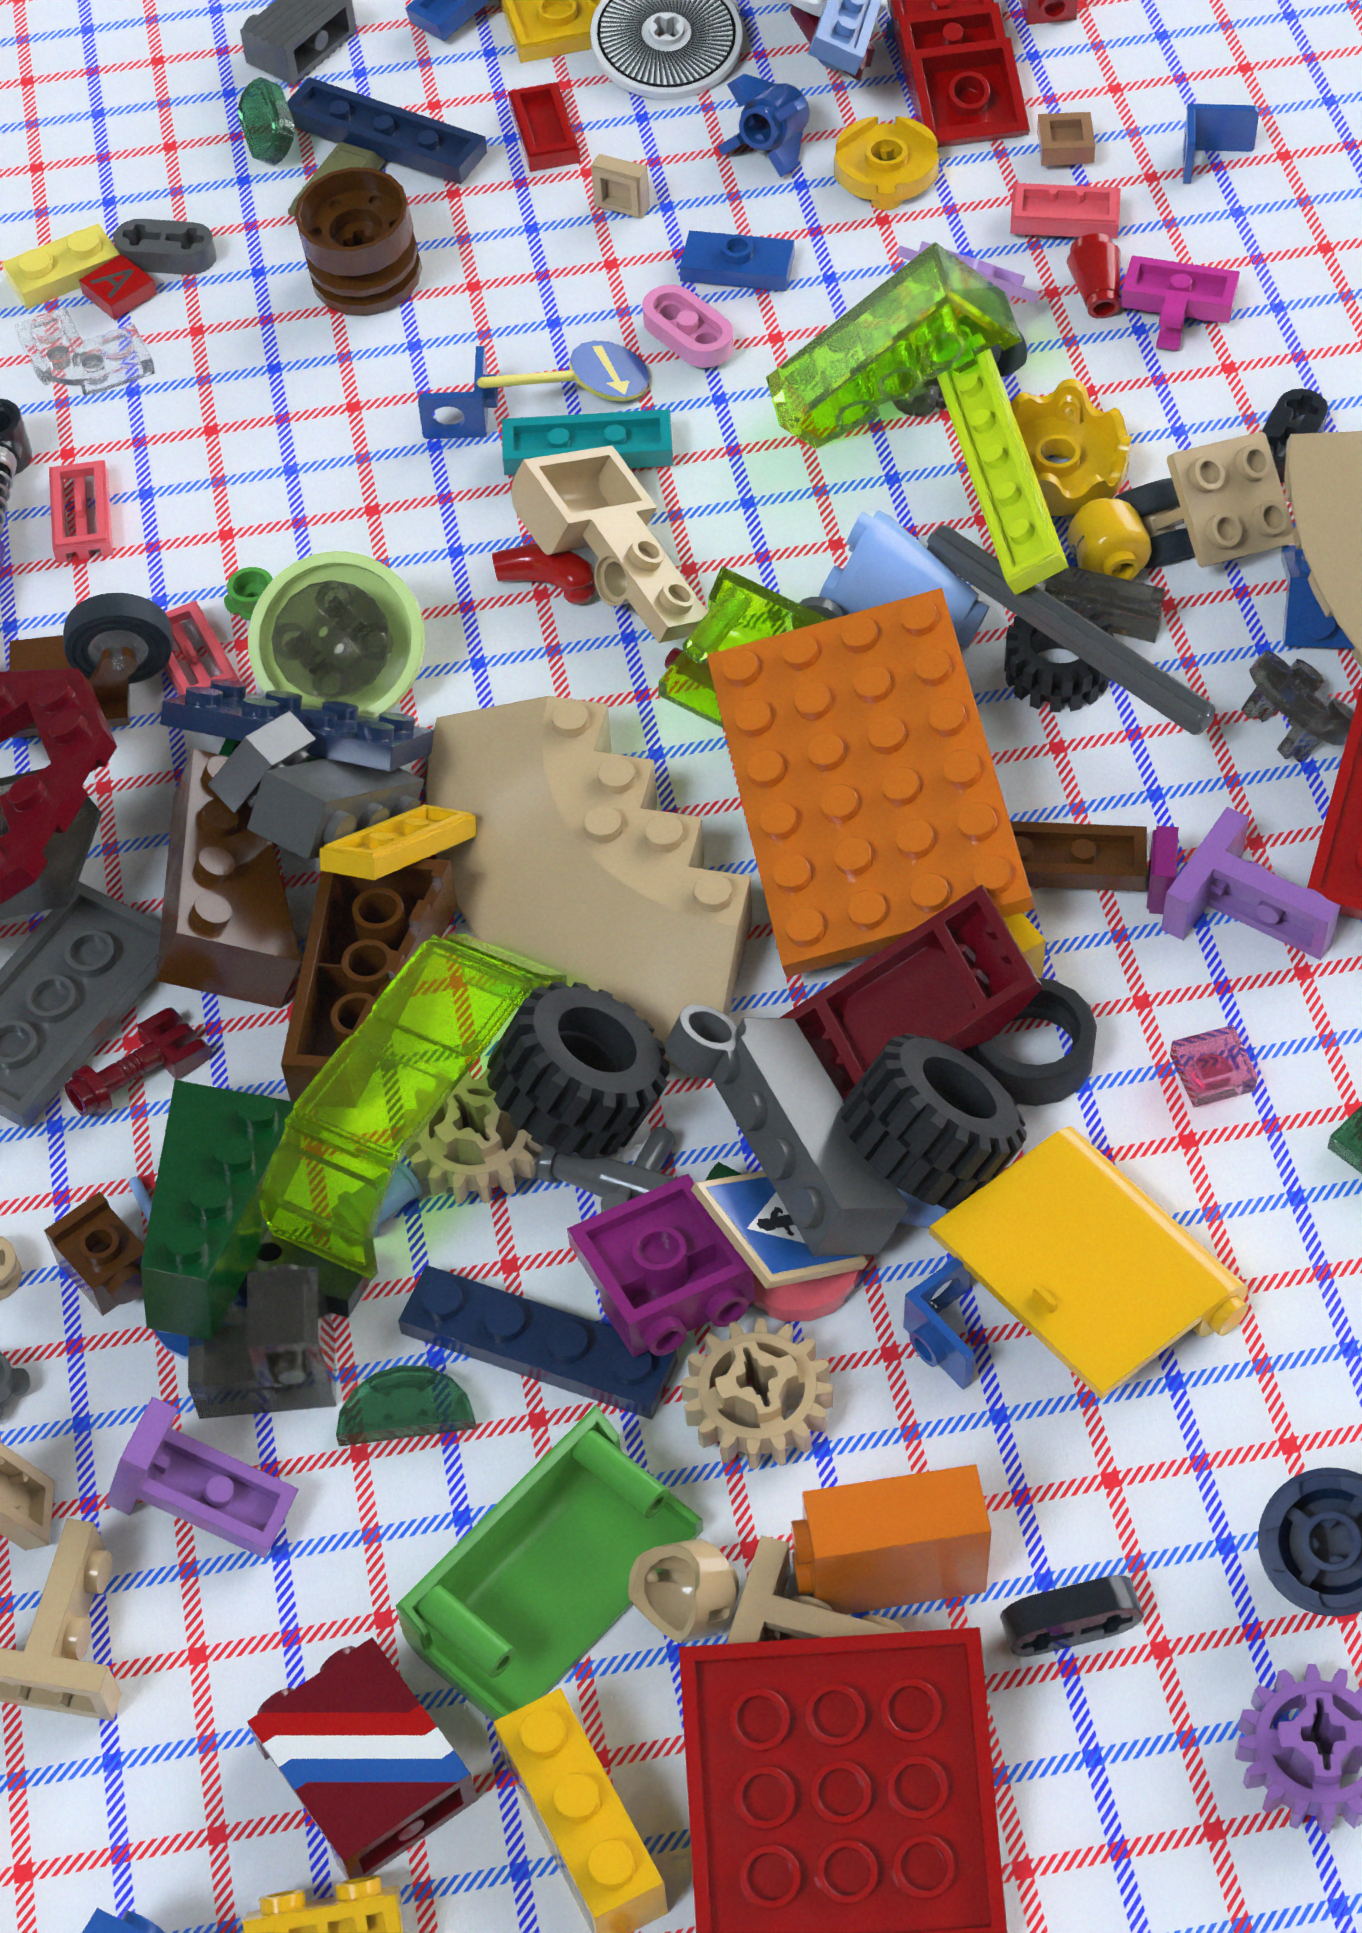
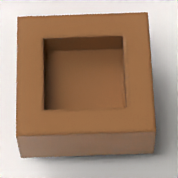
(1066, 138)

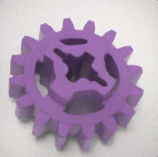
(1288, 1754)

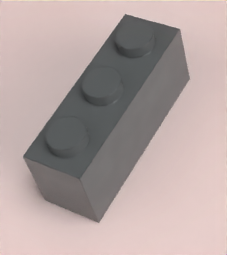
(327, 800)

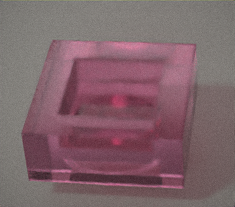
(1213, 1066)

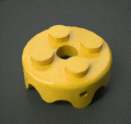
(1072, 428)

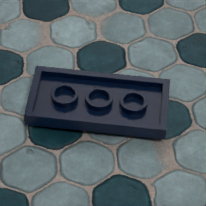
(339, 731)

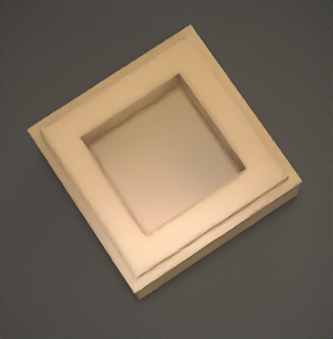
(620, 185)

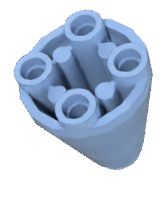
(894, 565)

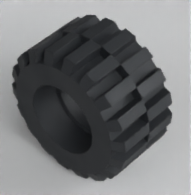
(577, 1070)
(932, 1120)

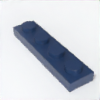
(386, 130)
(535, 1341)

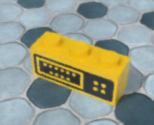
(580, 1816)

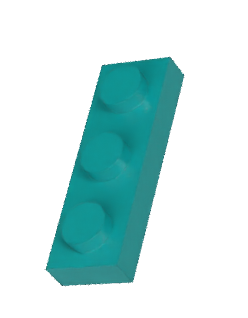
(637, 436)

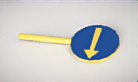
(597, 366)

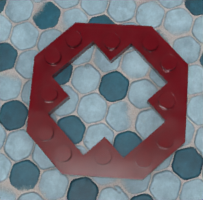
(75, 743)

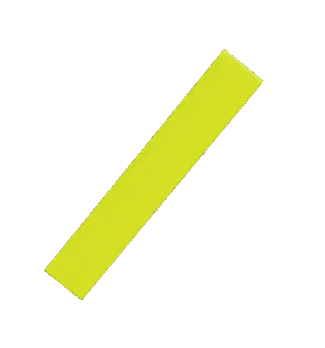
(1002, 474)

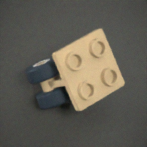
(1225, 498)

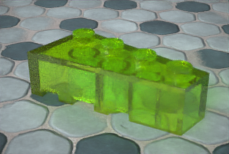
(889, 344)

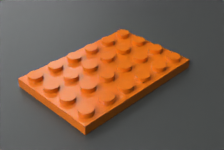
(865, 779)

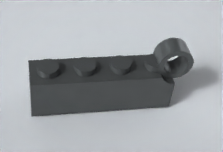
(792, 1126)

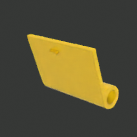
(1089, 1261)

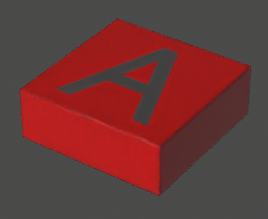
(117, 286)

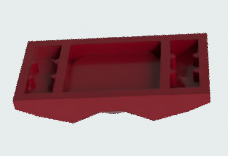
(944, 980)

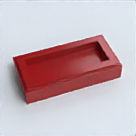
(544, 127)

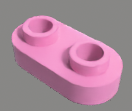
(688, 326)

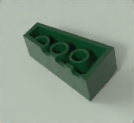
(207, 1205)

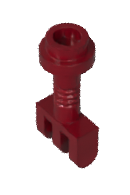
(164, 1044)

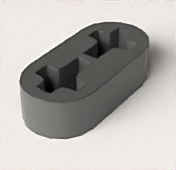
(166, 245)

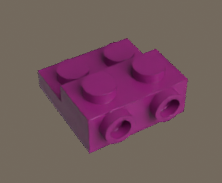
(662, 1268)

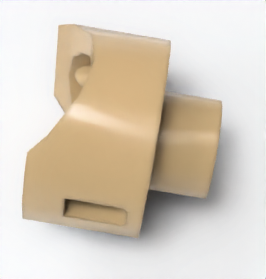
(691, 1594)

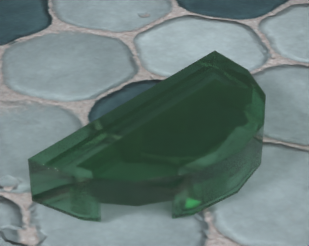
(403, 1405)

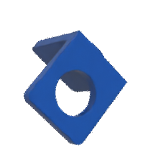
(1217, 129)
(472, 404)
(929, 1333)

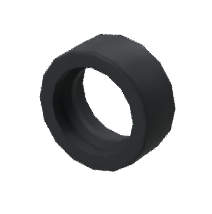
(1054, 1080)

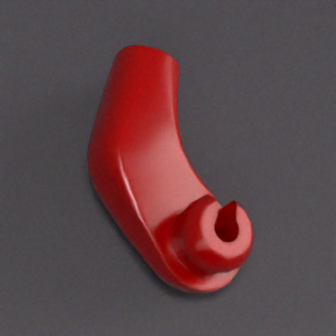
(560, 569)

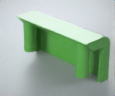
(542, 1571)

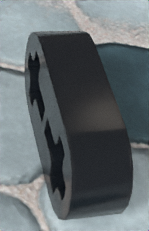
(1280, 424)
(1071, 1615)

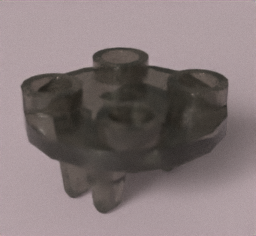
(351, 620)
(1298, 696)

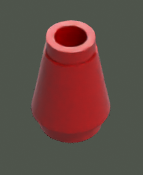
(1096, 272)

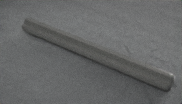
(1075, 633)

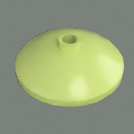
(376, 580)

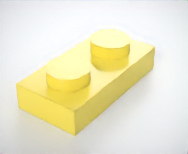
(58, 266)

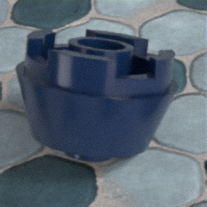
(1315, 1541)

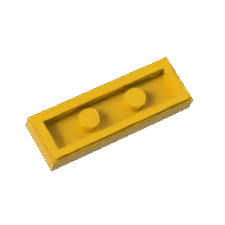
(397, 842)

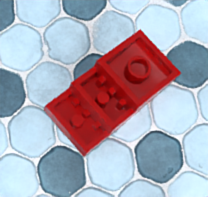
(959, 69)

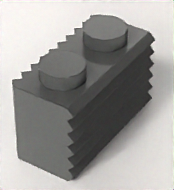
(296, 35)

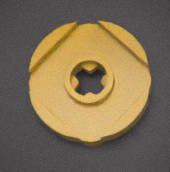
(886, 181)

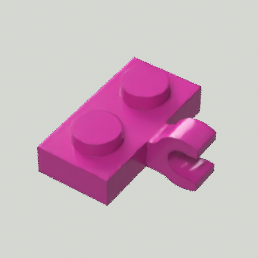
(1178, 292)

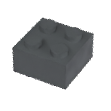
(270, 747)

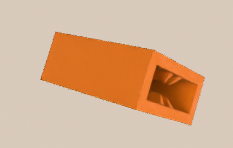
(893, 1541)

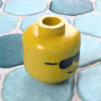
(1109, 538)

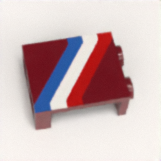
(363, 1758)

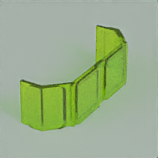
(384, 1091)

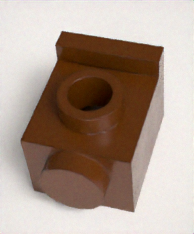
(98, 1253)

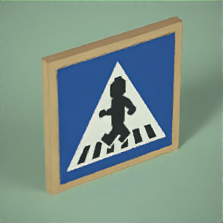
(764, 1233)

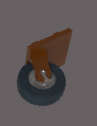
(111, 641)

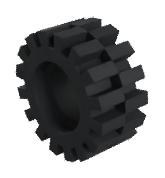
(1047, 679)

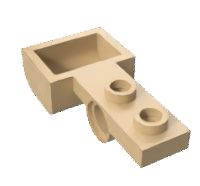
(599, 504)

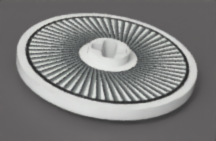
(666, 66)

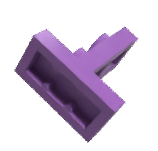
(1247, 893)
(199, 1484)

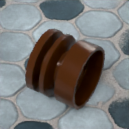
(358, 240)

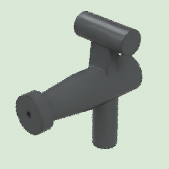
(608, 1177)

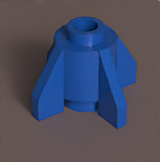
(770, 120)

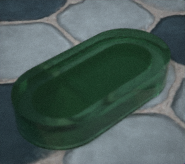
(266, 121)

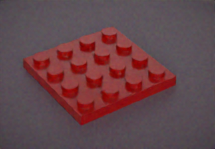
(842, 1785)

